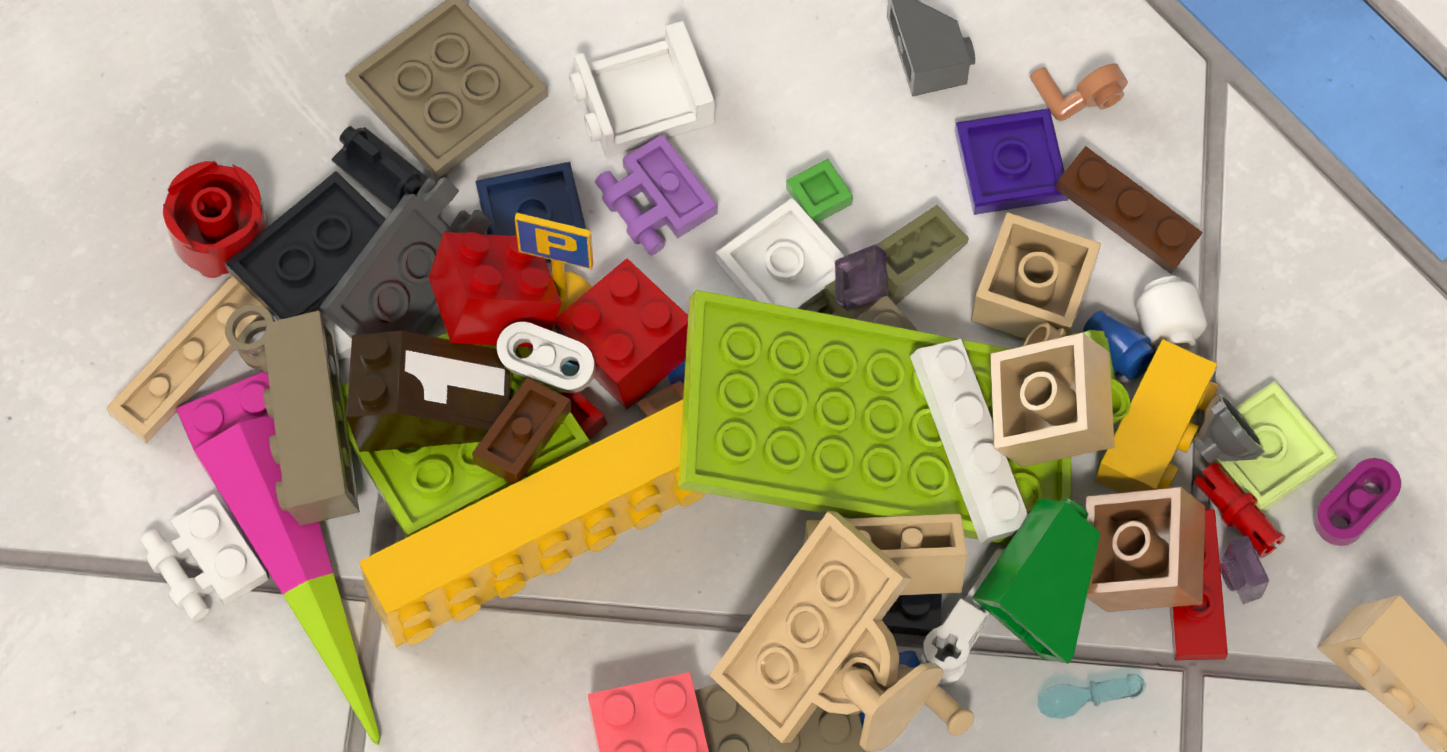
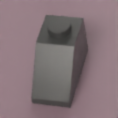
(929, 46)

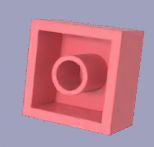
(648, 717)

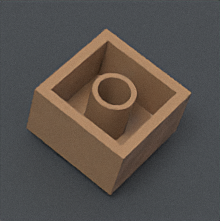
(1147, 549)

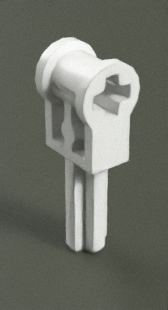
(958, 632)

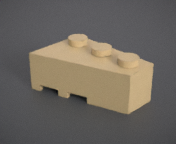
(1396, 661)

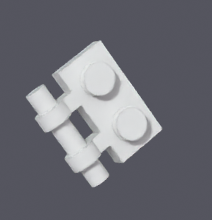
(217, 549)

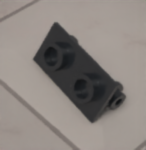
(377, 166)

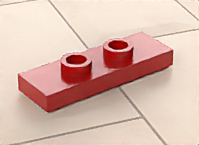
(1201, 628)

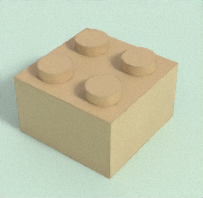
(1034, 278)
(1052, 400)

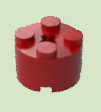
(213, 215)

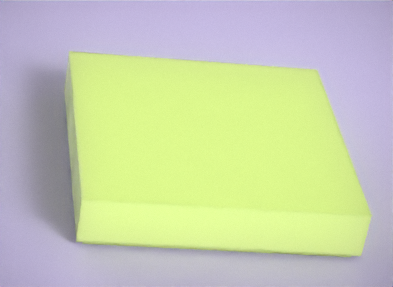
(1291, 448)

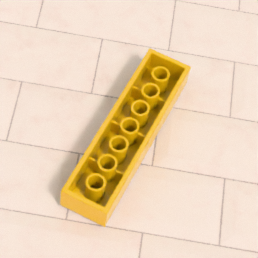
(528, 529)

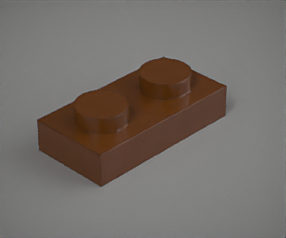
(522, 431)

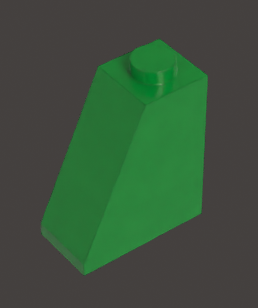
(1044, 579)

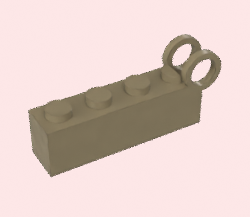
(306, 411)

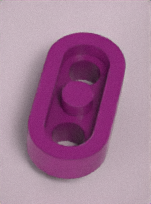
(1355, 504)

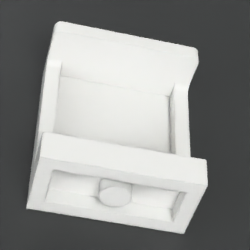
(644, 93)

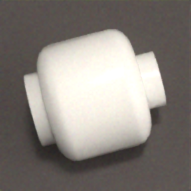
(1171, 312)

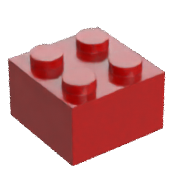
(489, 285)
(629, 330)

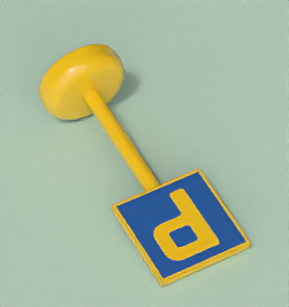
(561, 245)

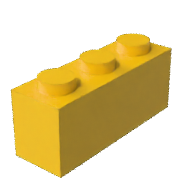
(1159, 421)

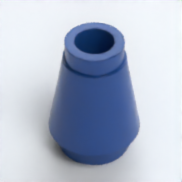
(1128, 348)

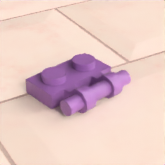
(667, 185)

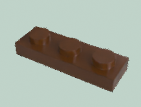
(1128, 210)

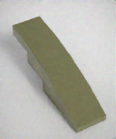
(912, 258)

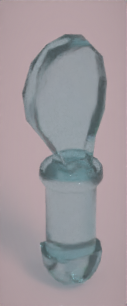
(1066, 699)

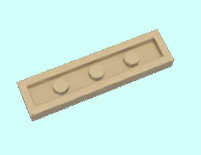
(182, 364)

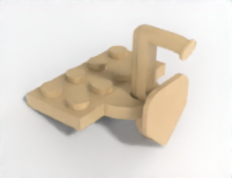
(817, 632)

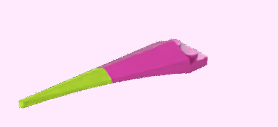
(233, 446)

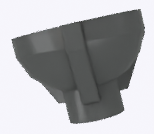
(1226, 434)

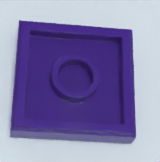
(1010, 161)

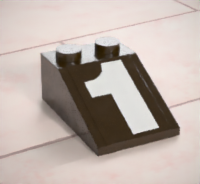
(422, 391)

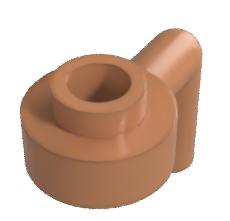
(1100, 88)

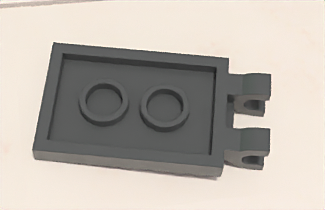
(389, 279)

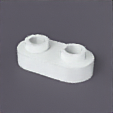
(548, 357)

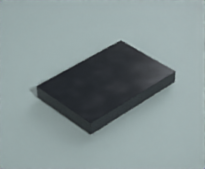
(307, 249)

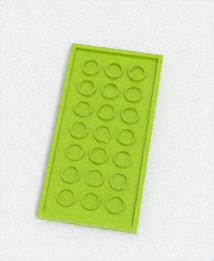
(824, 415)

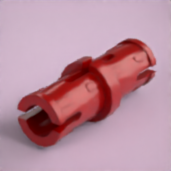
(1239, 509)

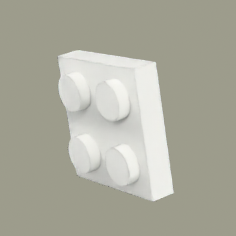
(781, 258)

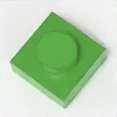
(819, 191)

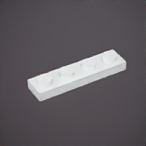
(969, 440)

